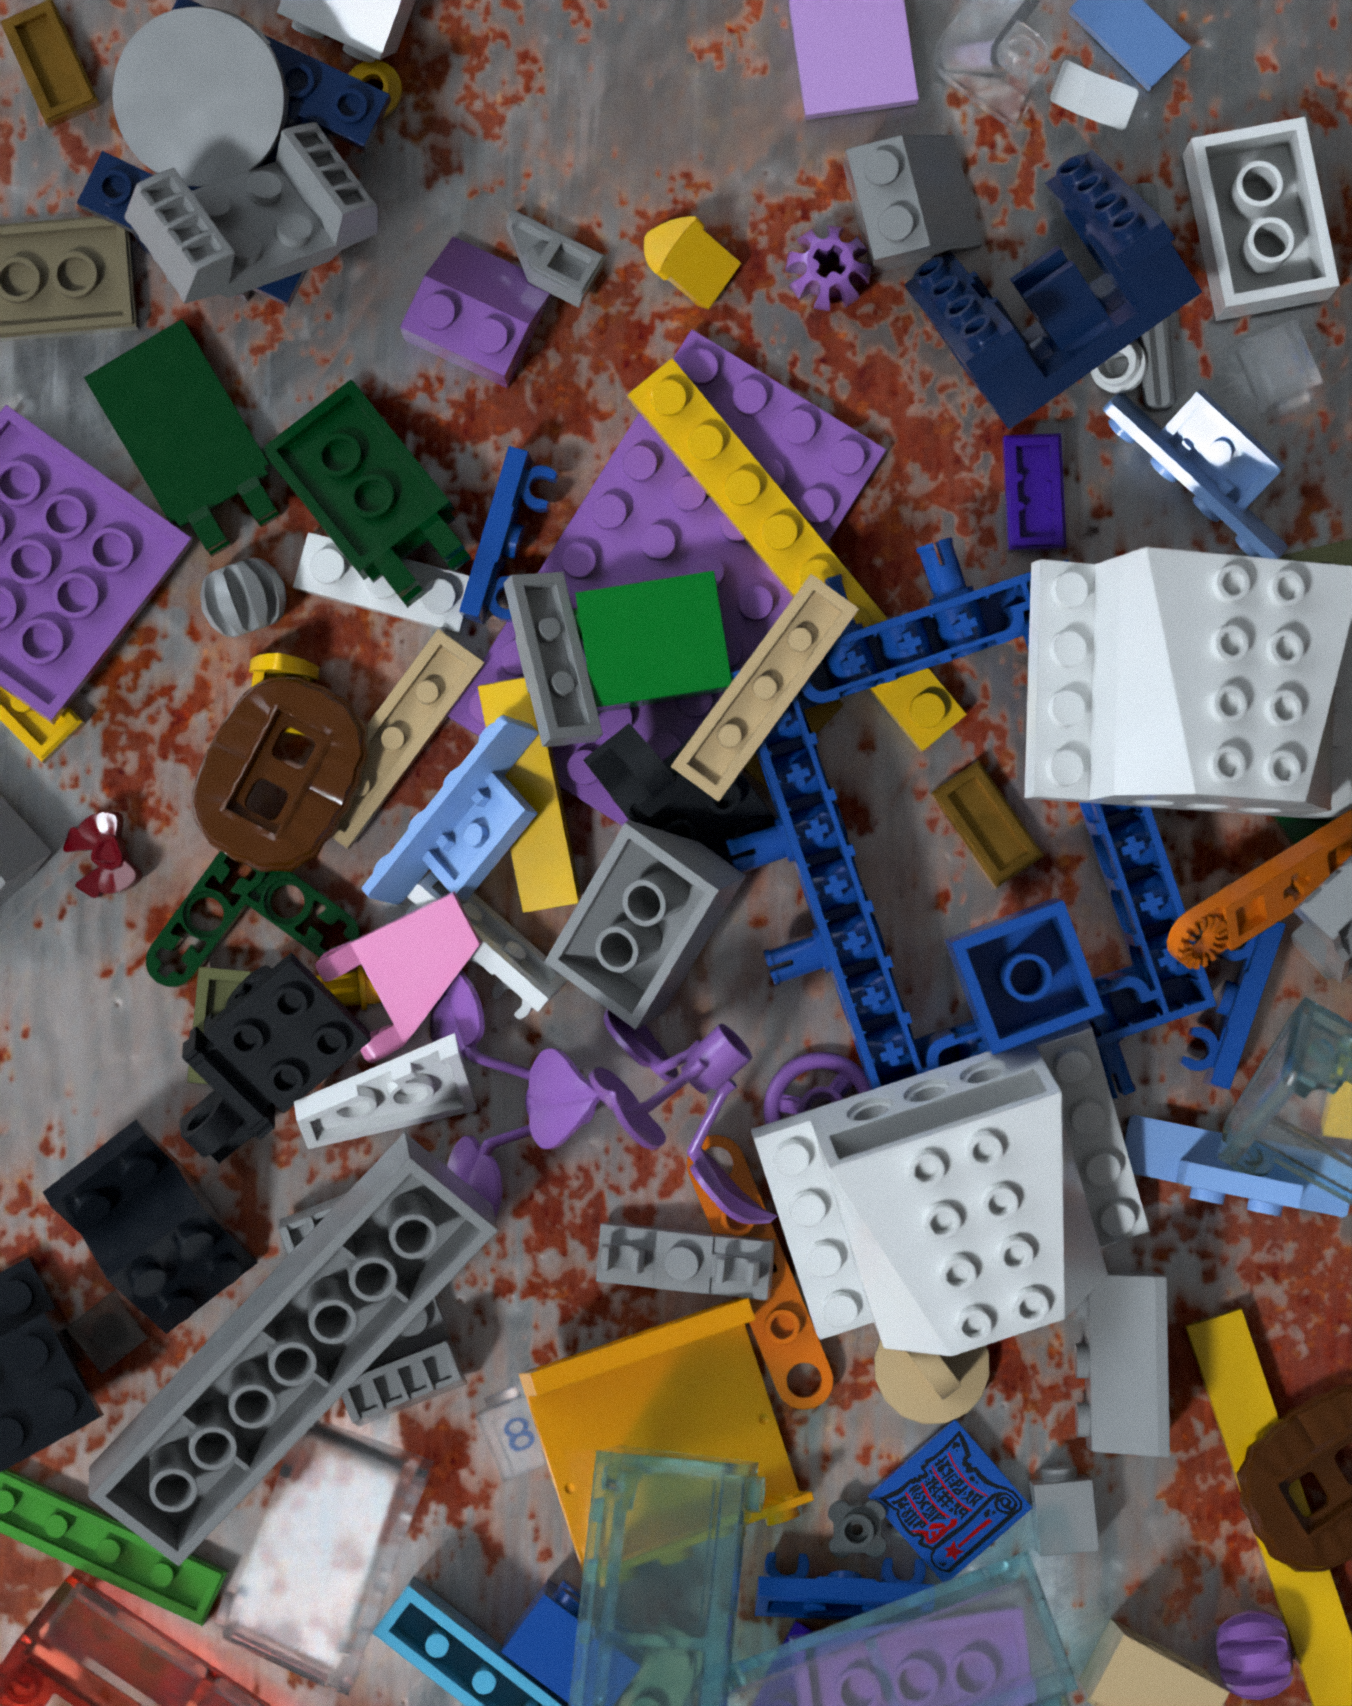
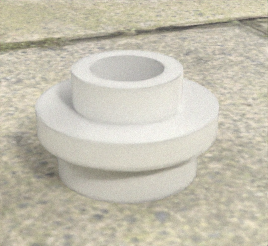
(1130, 378)

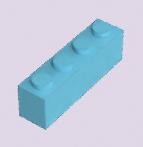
(457, 1652)

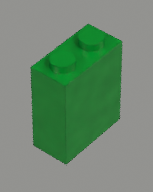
(653, 641)

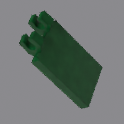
(183, 432)
(366, 489)

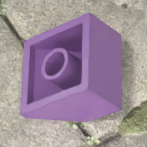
(475, 312)

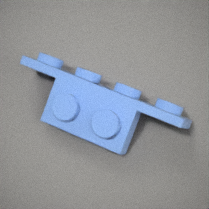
(1212, 460)
(465, 823)
(1191, 1159)

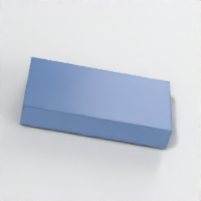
(1132, 37)

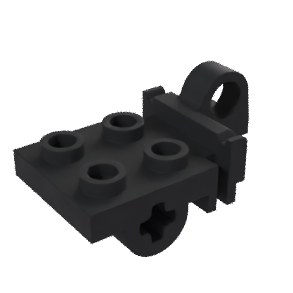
(666, 800)
(265, 1052)

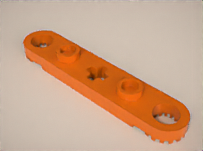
(1260, 896)
(782, 1321)

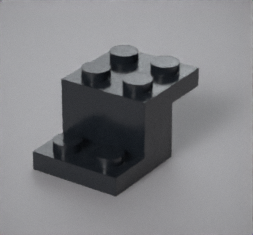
(150, 1227)
(39, 1374)

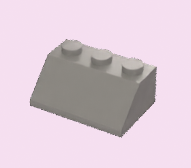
(644, 921)
(1124, 1365)

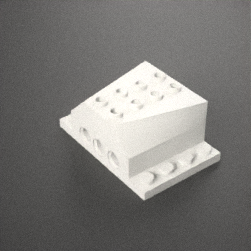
(1191, 683)
(957, 1197)

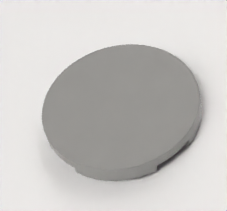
(200, 95)

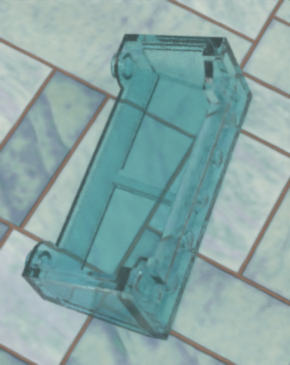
(662, 1577)

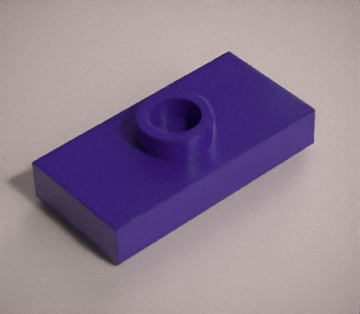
(1034, 492)

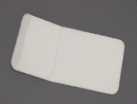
(1094, 95)

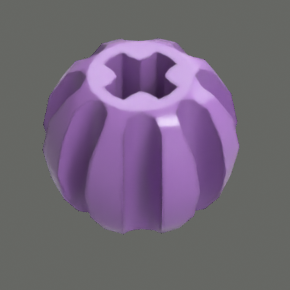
(836, 283)
(1254, 1655)

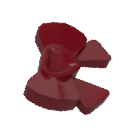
(103, 836)

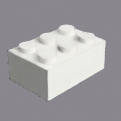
(1260, 218)

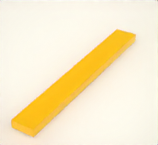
(1243, 1413)

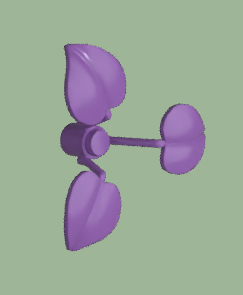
(708, 1066)
(555, 1101)

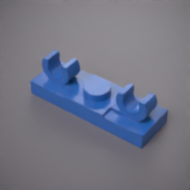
(502, 534)
(1238, 1005)
(833, 1596)

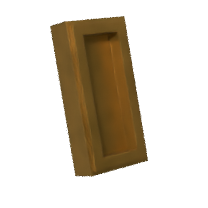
(50, 63)
(986, 824)

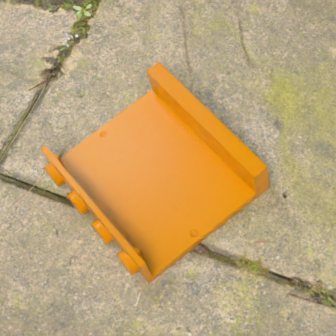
(663, 1389)

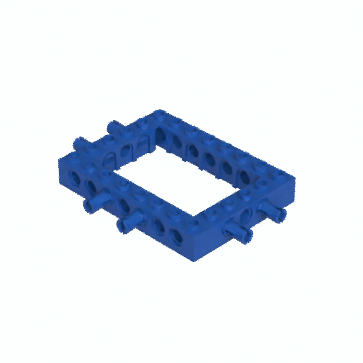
(816, 841)

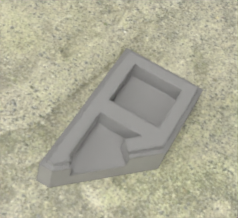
(553, 259)

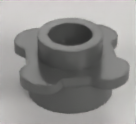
(869, 1517)

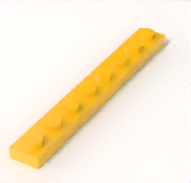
(777, 531)

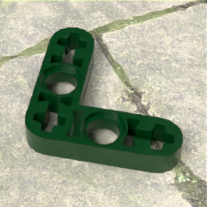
(255, 894)

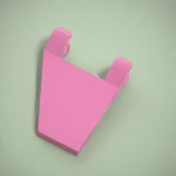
(408, 966)

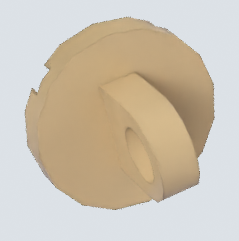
(931, 1385)

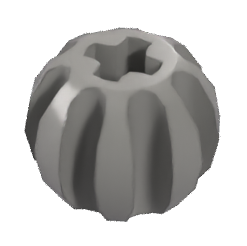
(243, 597)

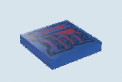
(949, 1501)

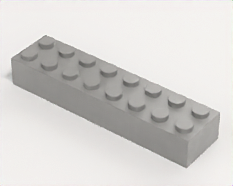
(291, 1349)

